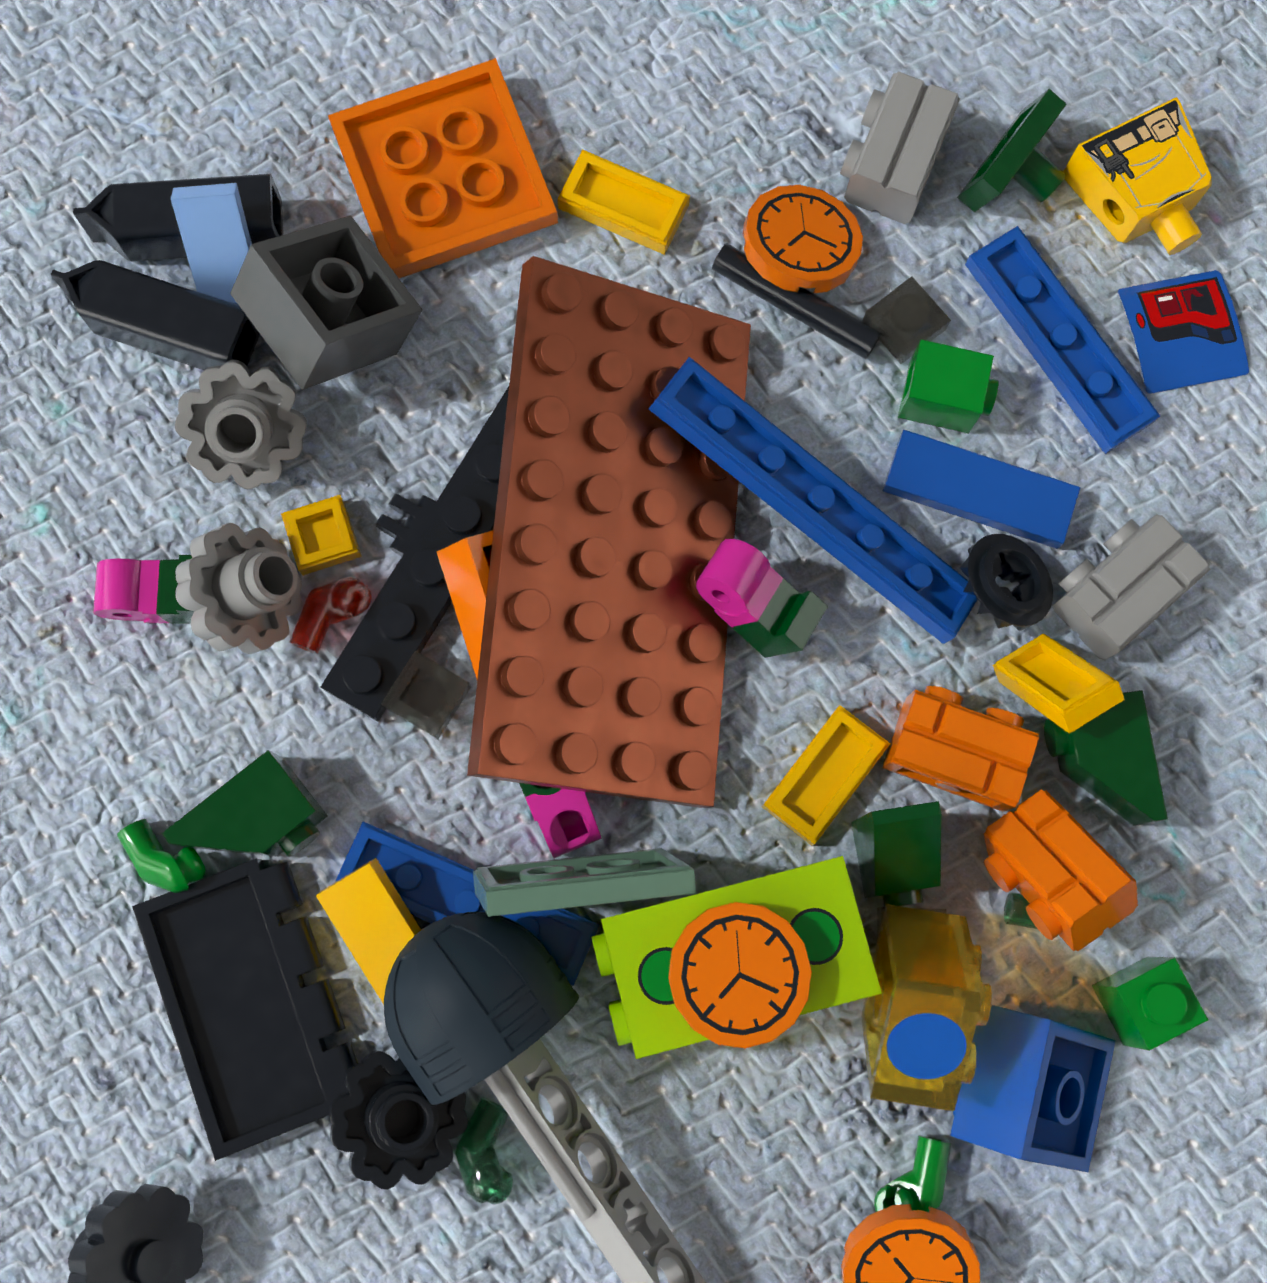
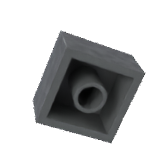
(325, 301)

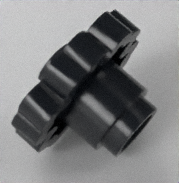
(393, 1124)
(138, 1239)

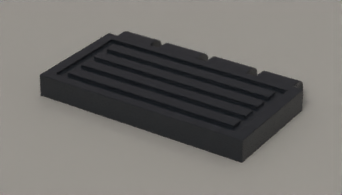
(242, 1004)

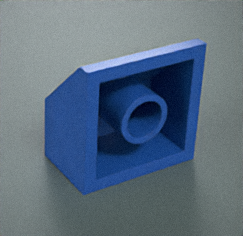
(1035, 1090)

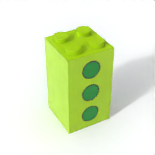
(811, 898)

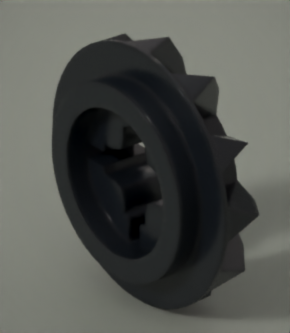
(1011, 561)

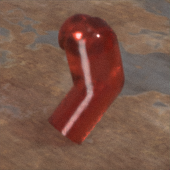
(328, 606)

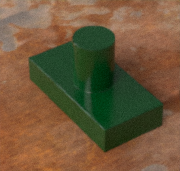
(1018, 157)

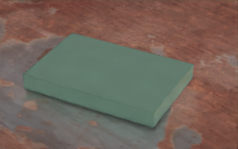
(582, 881)

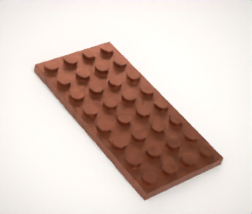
(593, 627)

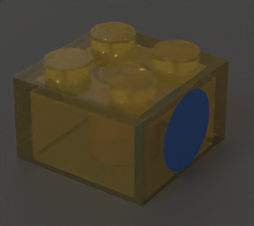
(928, 1008)

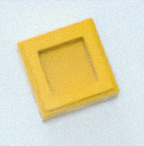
(321, 535)

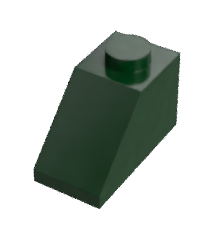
(1114, 760)
(253, 813)
(899, 852)

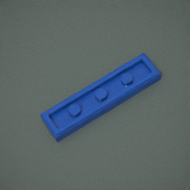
(1062, 339)
(441, 887)

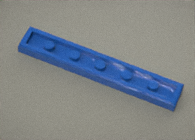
(815, 500)

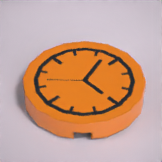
(802, 238)
(739, 975)
(909, 1248)

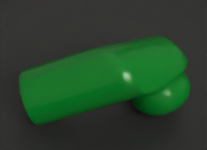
(155, 864)
(924, 1183)

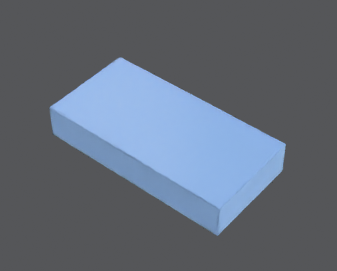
(212, 235)

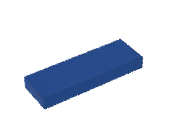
(981, 489)

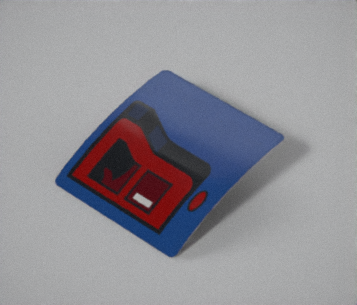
(1185, 331)

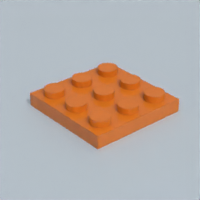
(443, 169)

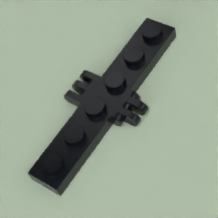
(416, 590)

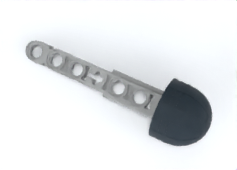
(471, 1009)

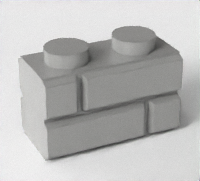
(900, 147)
(1130, 586)

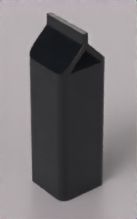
(142, 224)
(159, 315)

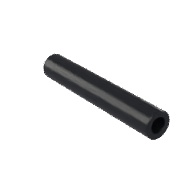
(801, 305)

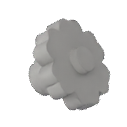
(240, 424)
(239, 588)

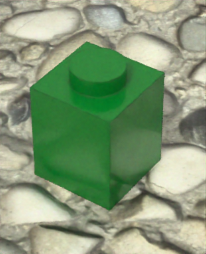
(948, 387)
(1149, 1002)

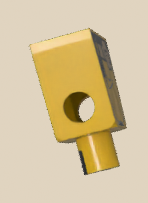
(1144, 177)

